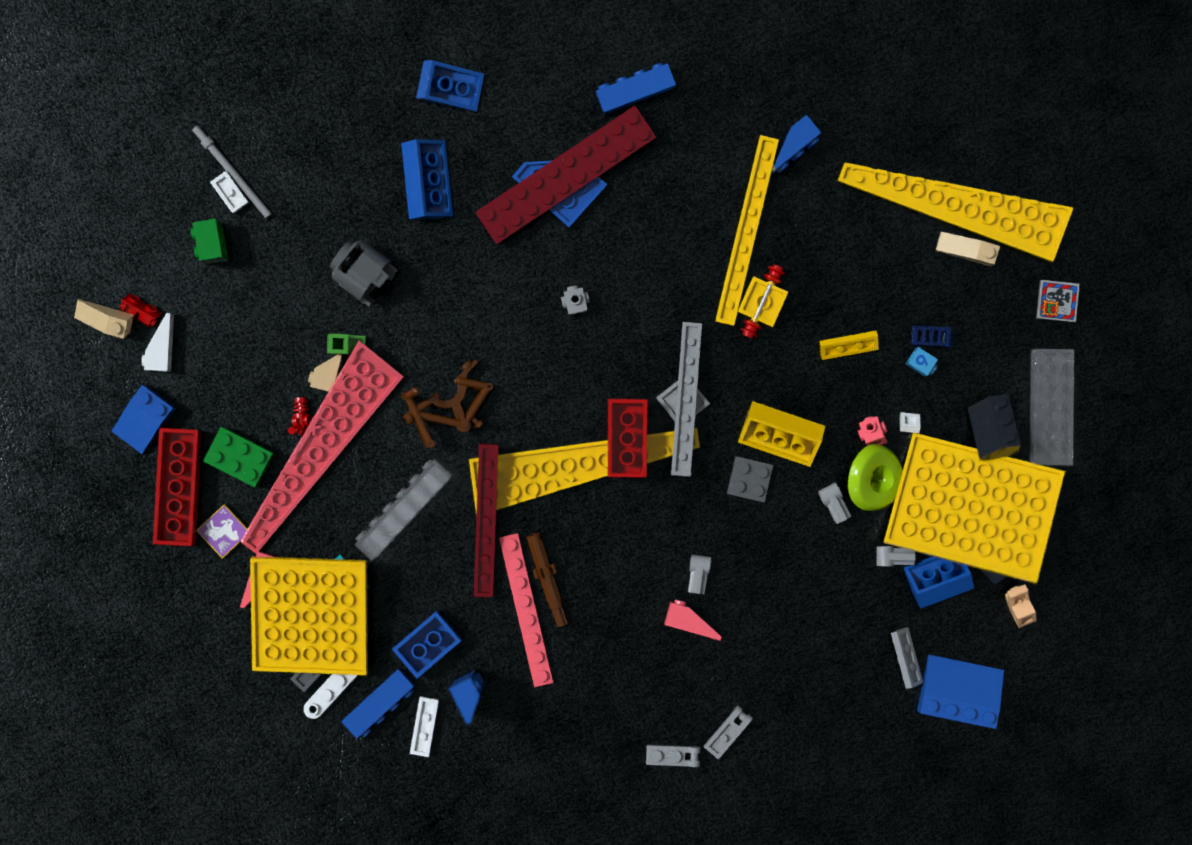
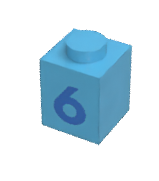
(922, 362)

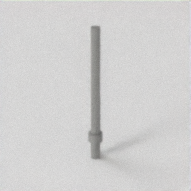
(208, 143)

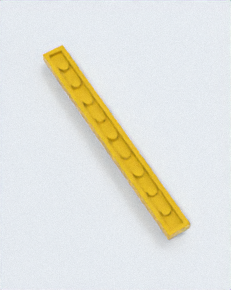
(746, 230)

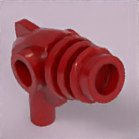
(301, 419)

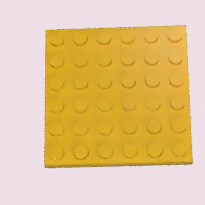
(309, 615)

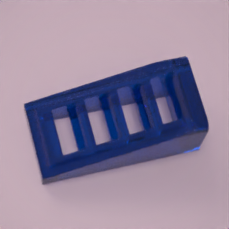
(948, 338)

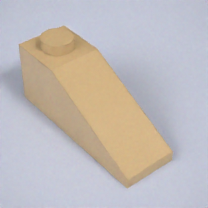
(968, 248)
(104, 319)

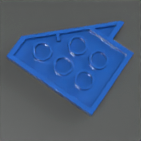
(572, 207)

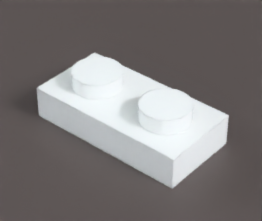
(229, 192)

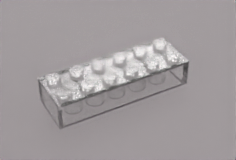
(1051, 406)
(404, 509)

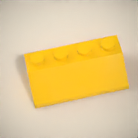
(781, 434)

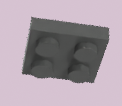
(749, 479)

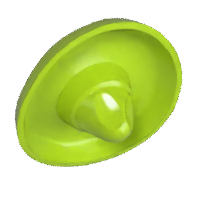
(874, 478)

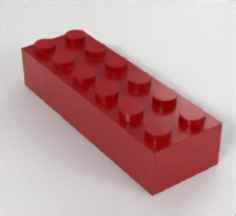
(177, 487)

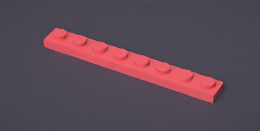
(526, 610)

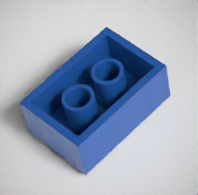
(427, 644)

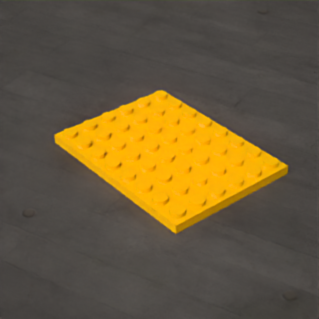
(974, 509)

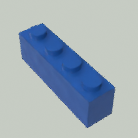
(635, 89)
(379, 702)

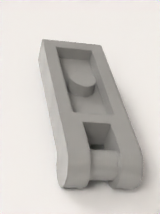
(727, 732)
(672, 755)

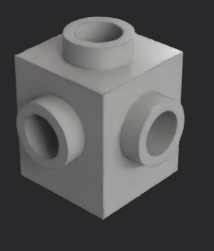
(578, 307)

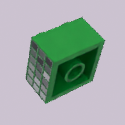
(209, 241)

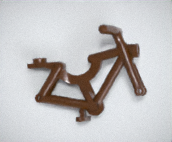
(462, 420)

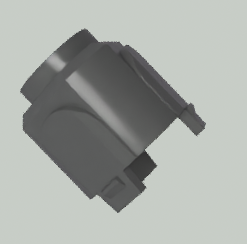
(360, 269)

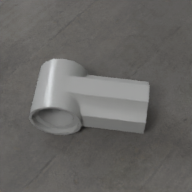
(833, 500)
(894, 556)
(699, 569)

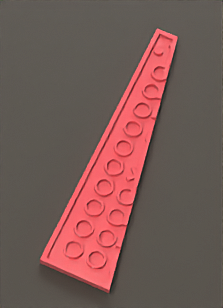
(346, 408)

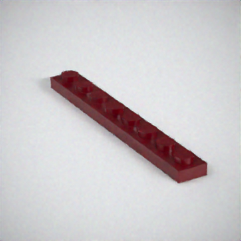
(486, 520)

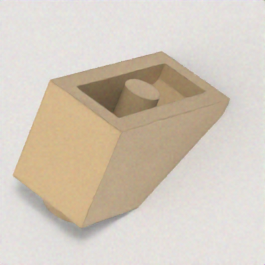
(326, 373)

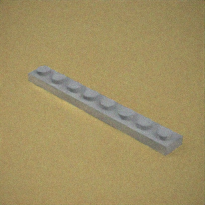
(686, 399)

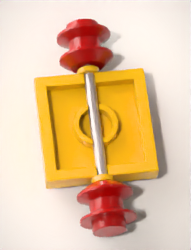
(762, 301)

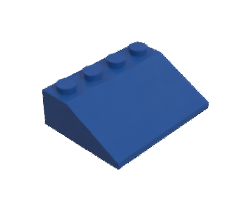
(961, 691)

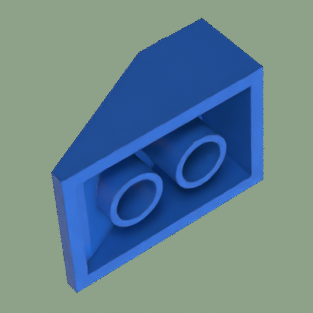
(450, 85)
(143, 418)

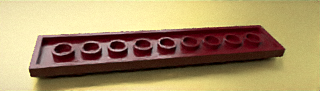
(565, 175)

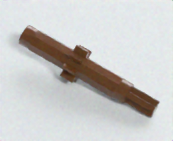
(545, 572)

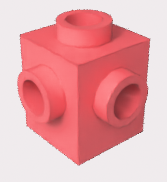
(872, 431)

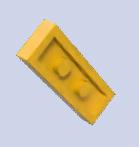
(849, 345)

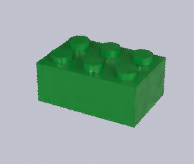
(239, 457)

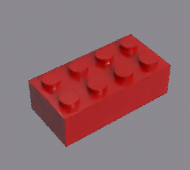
(627, 438)

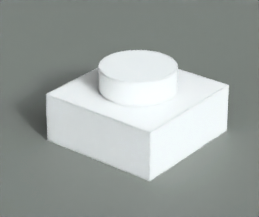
(910, 422)

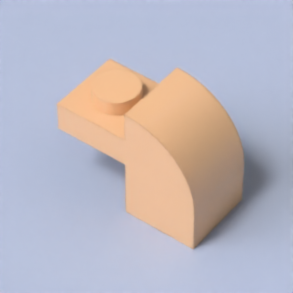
(1020, 606)

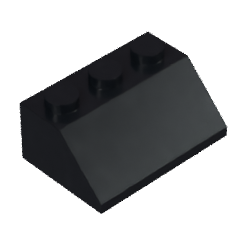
(994, 427)

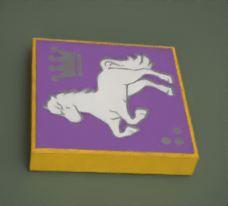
(222, 531)

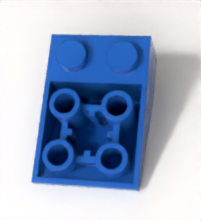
(800, 136)

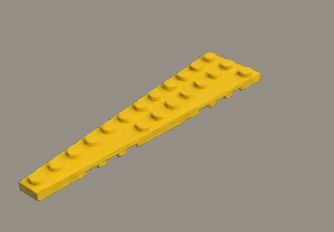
(1003, 218)
(545, 471)

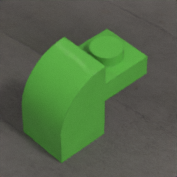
(342, 343)

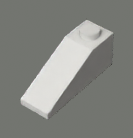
(159, 351)

